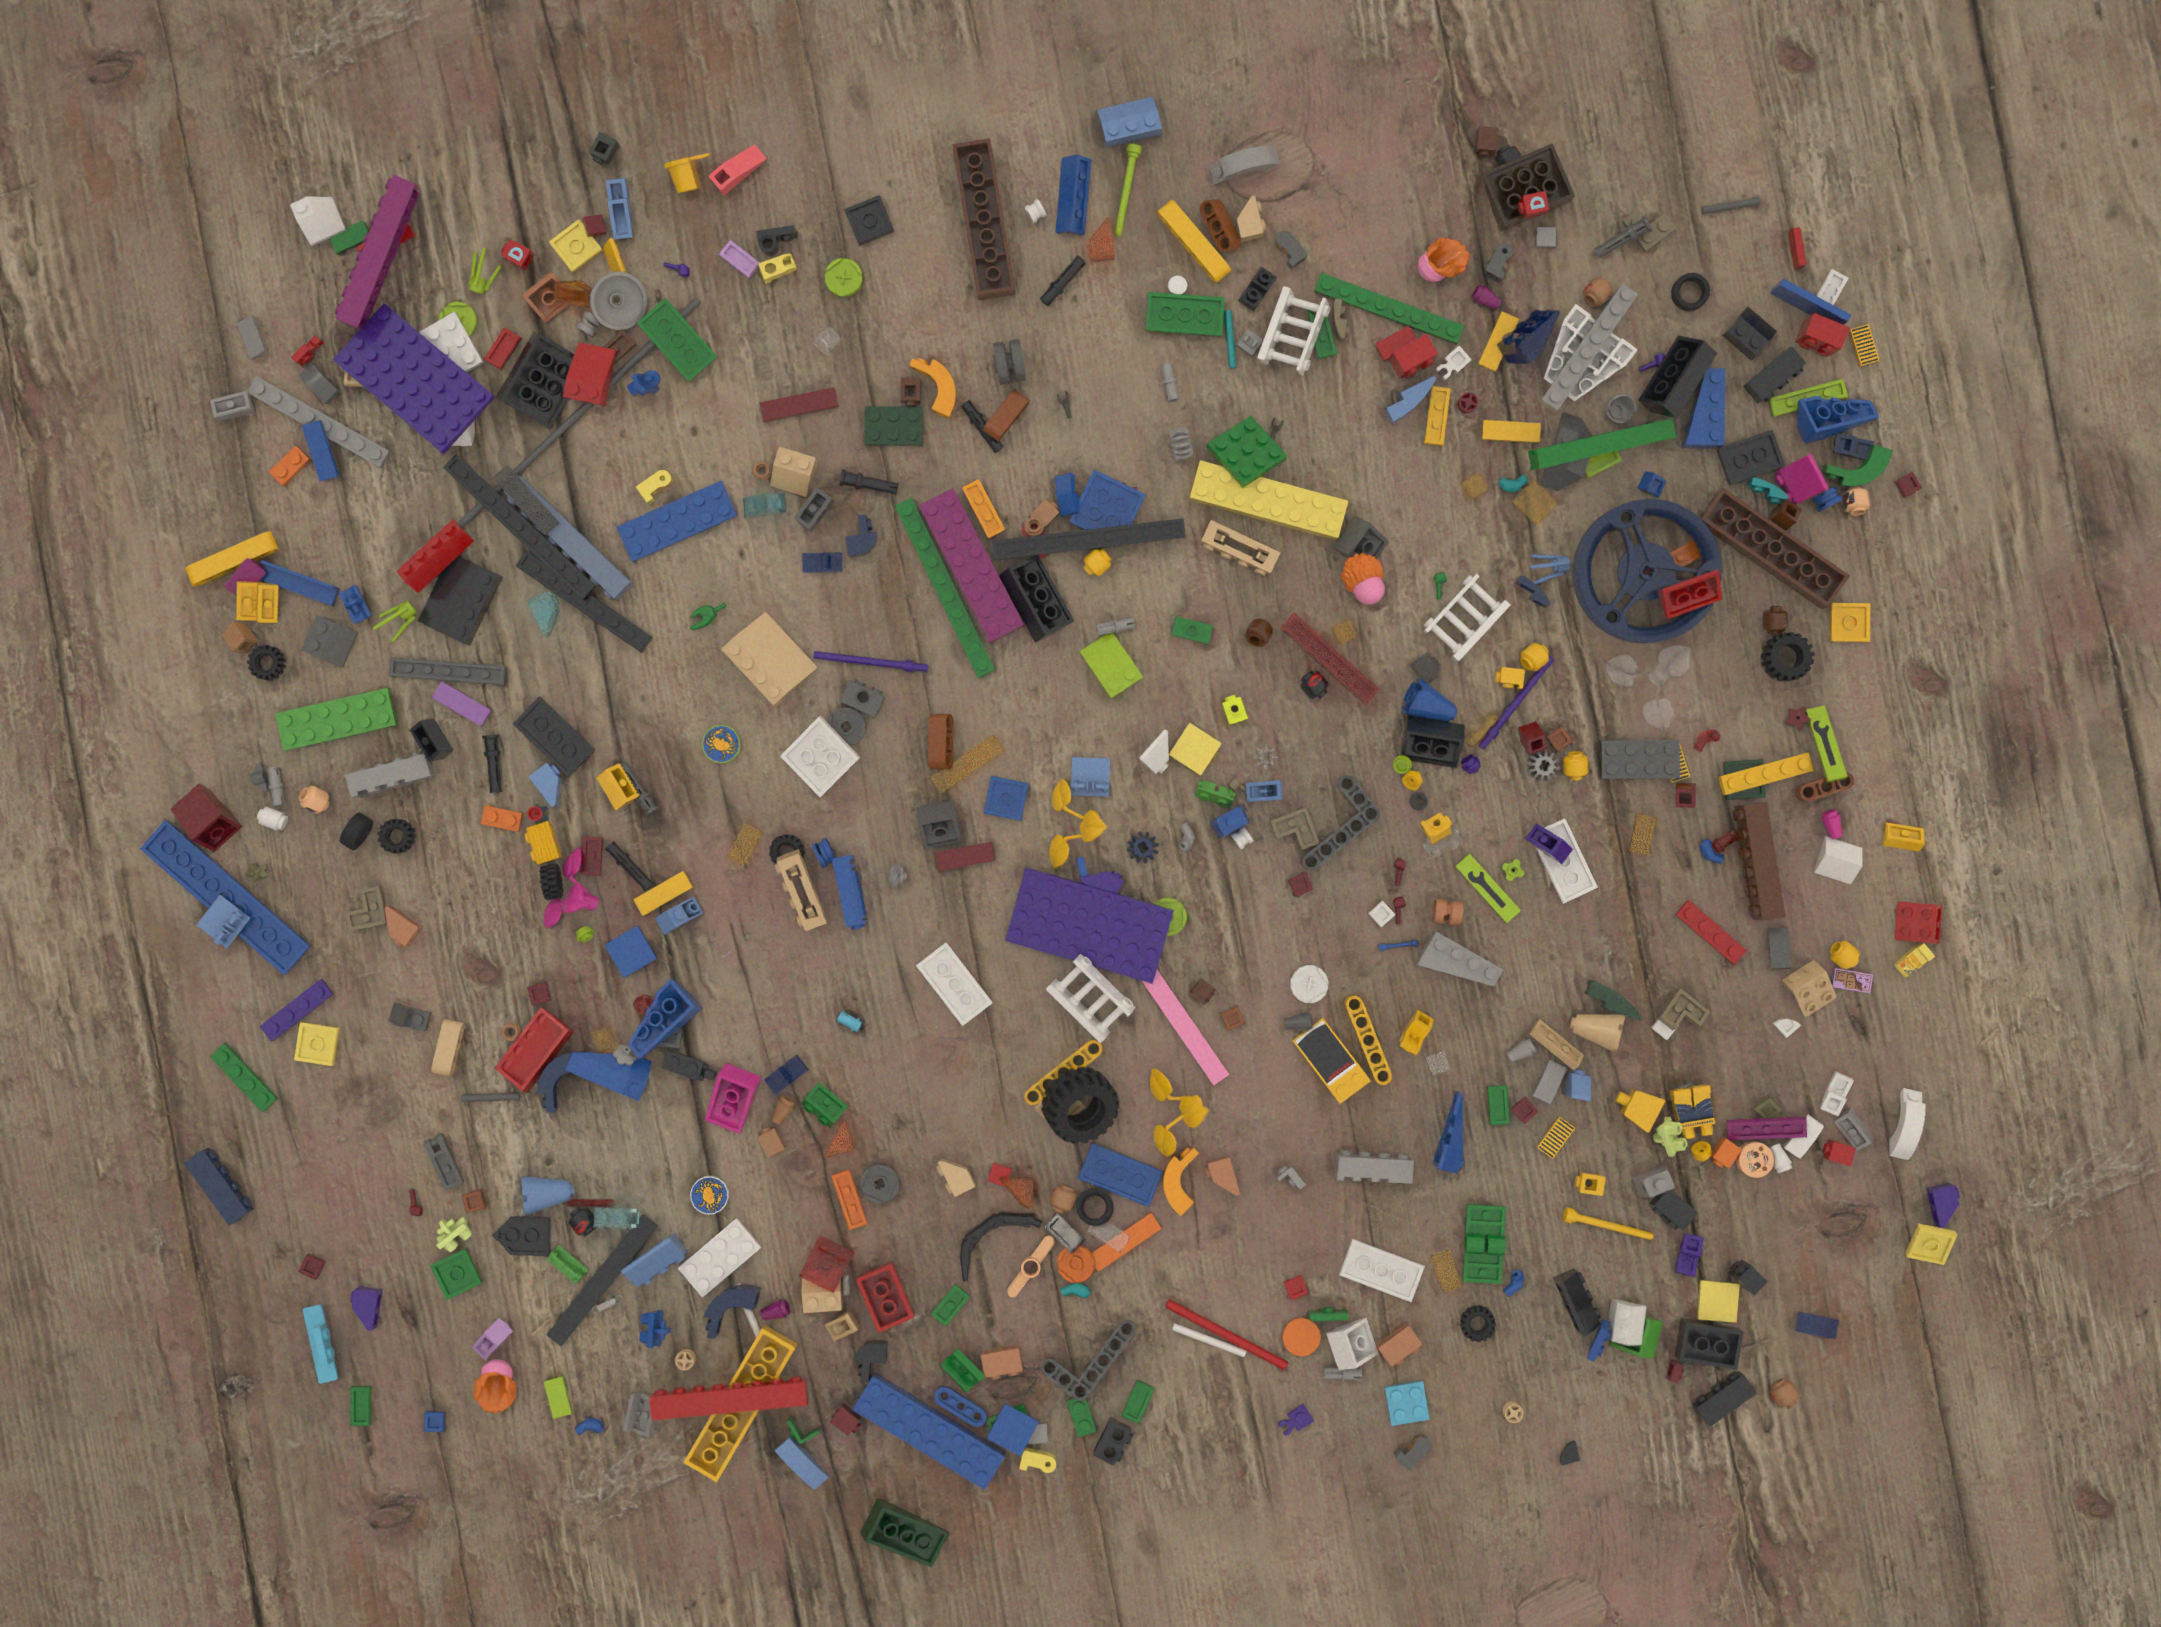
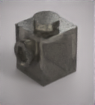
(1426, 667)

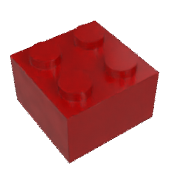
(1822, 335)
(1413, 356)

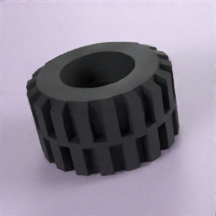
(1802, 652)

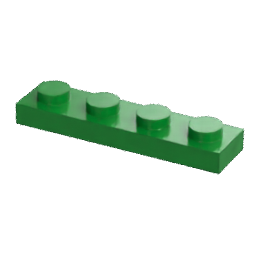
(244, 1077)

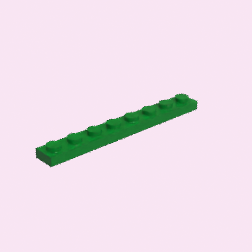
(1389, 308)

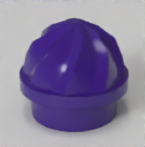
(1470, 764)

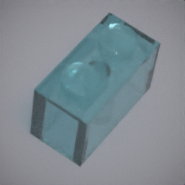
(616, 1217)

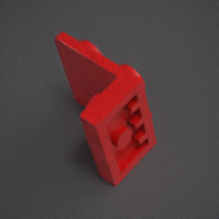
(1918, 922)

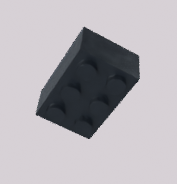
(1709, 1344)

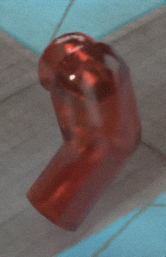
(1705, 737)

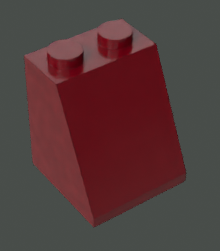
(205, 818)

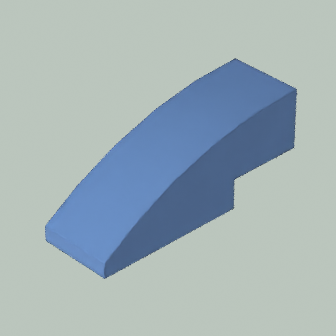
(619, 208)
(1408, 400)
(801, 1462)

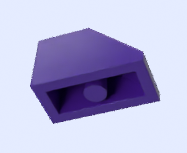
(1549, 843)
(1104, 880)
(1943, 1202)
(366, 1305)

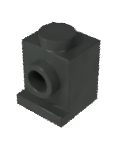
(603, 142)

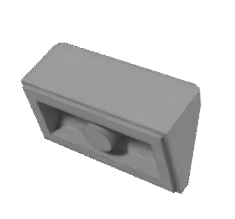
(252, 337)
(232, 406)
(1854, 1129)

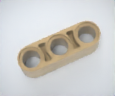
(448, 1047)

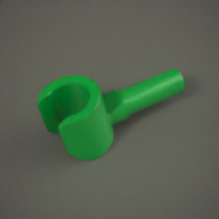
(1439, 578)

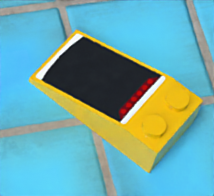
(1331, 1061)

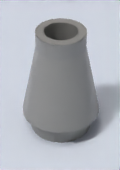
(1522, 1050)

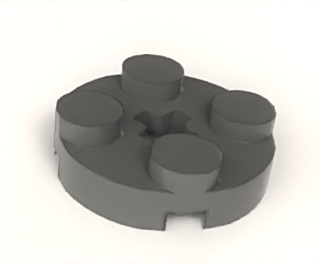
(855, 720)
(889, 1177)

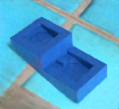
(1065, 492)

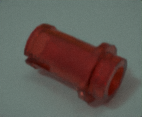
(1720, 844)

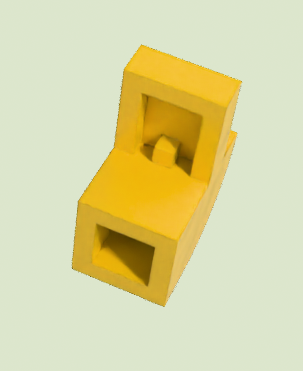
(1415, 1032)

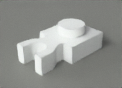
(1454, 361)

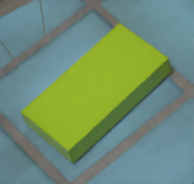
(1601, 462)
(558, 1397)

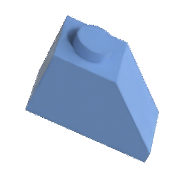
(548, 783)
(1578, 1085)

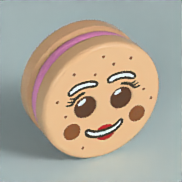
(1755, 1159)

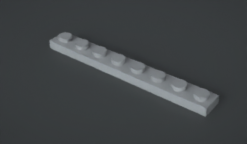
(1588, 348)
(306, 414)

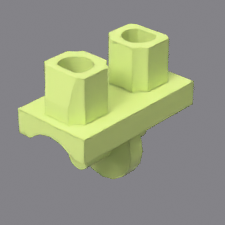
(1668, 1137)
(450, 1230)

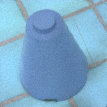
(544, 1193)

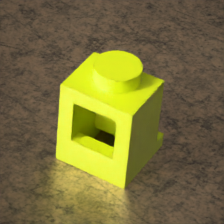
(1232, 717)

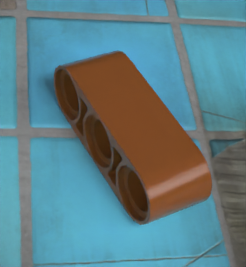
(1212, 221)
(1006, 415)
(940, 741)
(1816, 791)

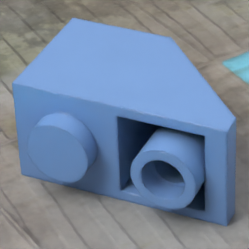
(679, 915)

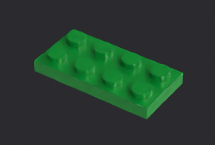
(1185, 314)
(677, 339)

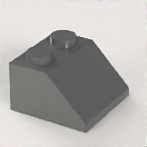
(1360, 538)
(329, 641)
(939, 825)

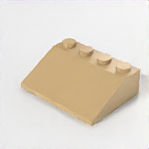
(769, 659)

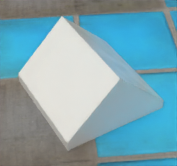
(1839, 860)

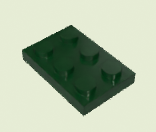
(893, 426)

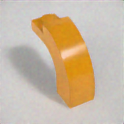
(946, 398)
(1176, 1196)

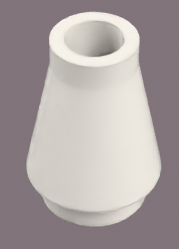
(1781, 1160)

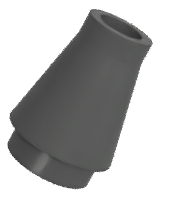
(1299, 1022)

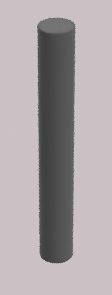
(1730, 205)
(490, 1097)

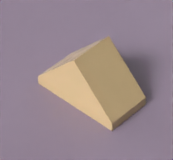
(842, 1325)

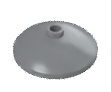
(630, 303)

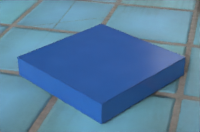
(1006, 798)
(631, 951)
(1012, 1429)

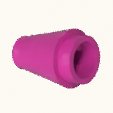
(1832, 822)

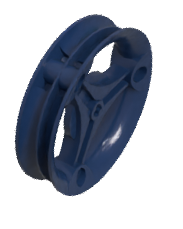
(1631, 569)

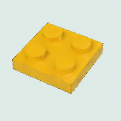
(1850, 622)

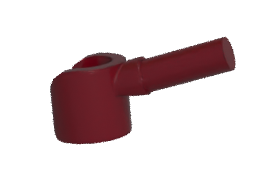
(1399, 864)
(1398, 903)
(414, 1210)

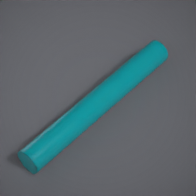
(1230, 339)

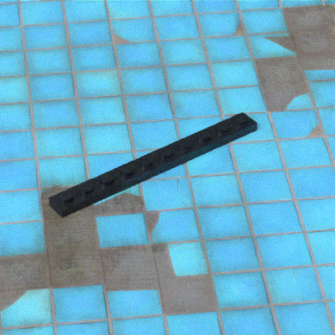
(519, 527)
(1089, 539)

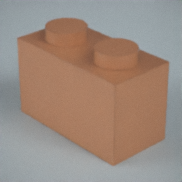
(1399, 1345)
(1001, 1362)

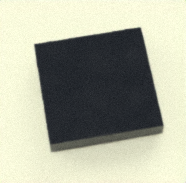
(869, 220)

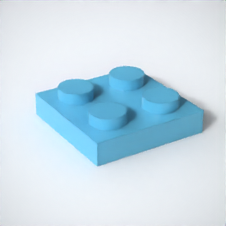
(1406, 1403)

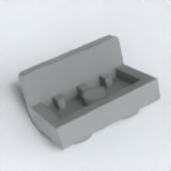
(639, 1415)

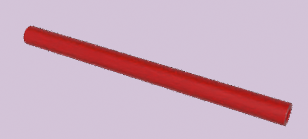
(1226, 1334)

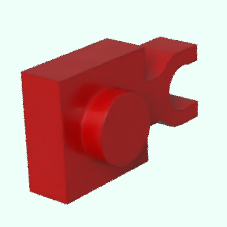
(306, 352)

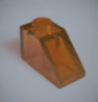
(1101, 243)

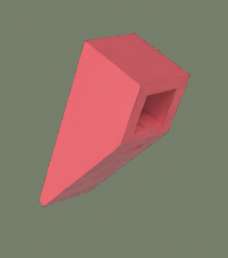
(736, 169)

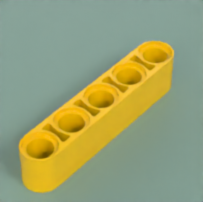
(1193, 241)
(231, 558)
(1374, 1047)
(1069, 1064)

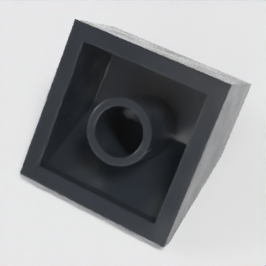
(1749, 333)

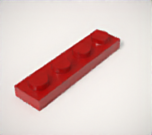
(1710, 932)

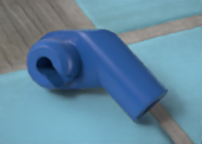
(1708, 852)
(1516, 1283)
(589, 1424)

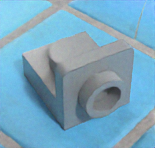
(1294, 1178)

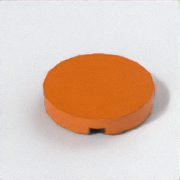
(1076, 1266)
(1301, 1336)

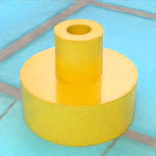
(1412, 780)
(1701, 1151)

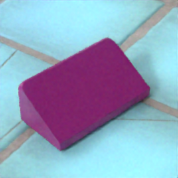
(247, 571)

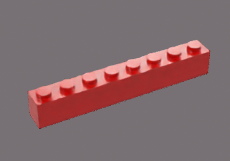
(729, 1399)

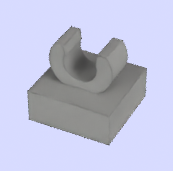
(1249, 342)

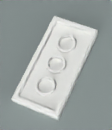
(1572, 876)
(954, 984)
(1381, 1270)

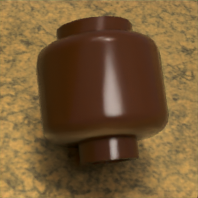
(1775, 620)
(1259, 632)

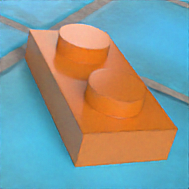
(290, 465)
(502, 818)

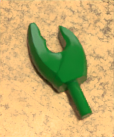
(708, 615)

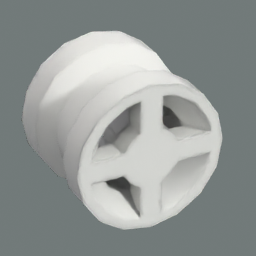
(1035, 211)
(1242, 837)

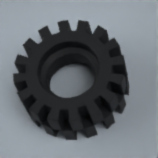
(278, 662)
(408, 836)
(782, 840)
(551, 881)
(1483, 1334)

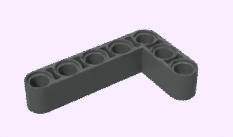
(1345, 828)
(1094, 1365)

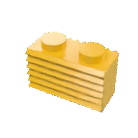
(617, 786)
(543, 843)

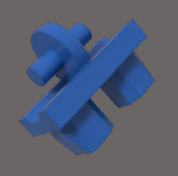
(644, 383)
(355, 604)
(656, 1328)

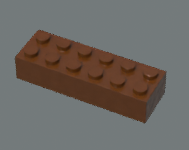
(1759, 861)

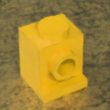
(1510, 677)
(1434, 832)
(1596, 1186)

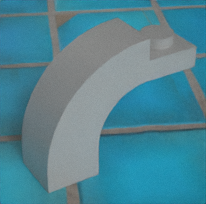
(1244, 161)

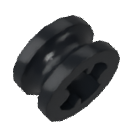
(1421, 796)

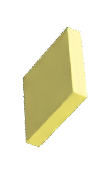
(575, 246)
(1195, 749)
(316, 1044)
(1931, 1244)
(1718, 1301)

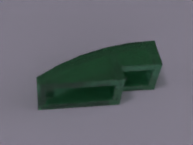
(1611, 999)

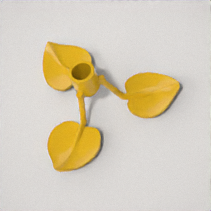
(1090, 827)
(1191, 1109)

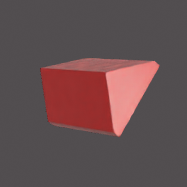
(1691, 594)

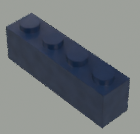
(219, 1186)

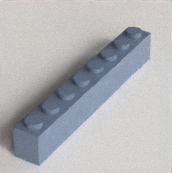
(582, 551)

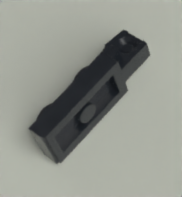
(687, 1066)

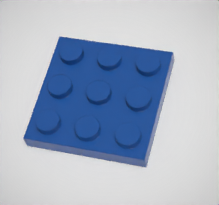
(1107, 503)

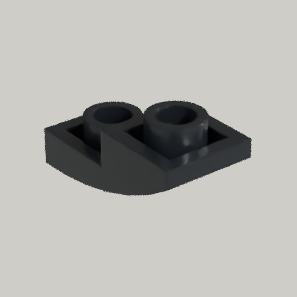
(1257, 288)

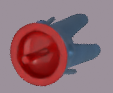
(536, 813)

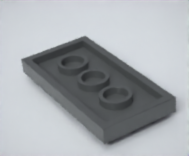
(1640, 759)

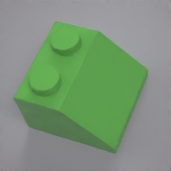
(1650, 1339)

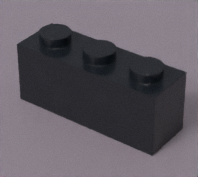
(1775, 375)
(1724, 1398)

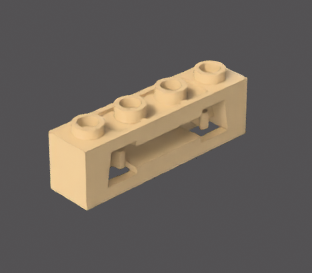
(1243, 559)
(812, 918)

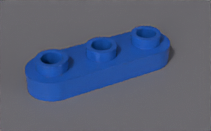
(966, 1413)

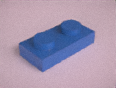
(1596, 1348)

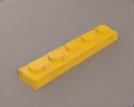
(1765, 773)

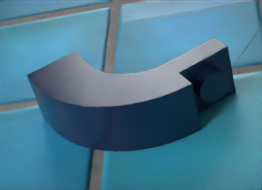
(549, 1080)
(736, 1296)

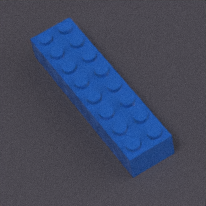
(929, 1431)

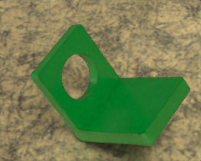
(796, 1433)

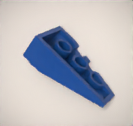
(1826, 417)
(608, 1073)

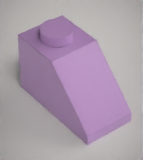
(492, 1338)

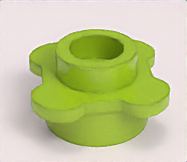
(1507, 867)

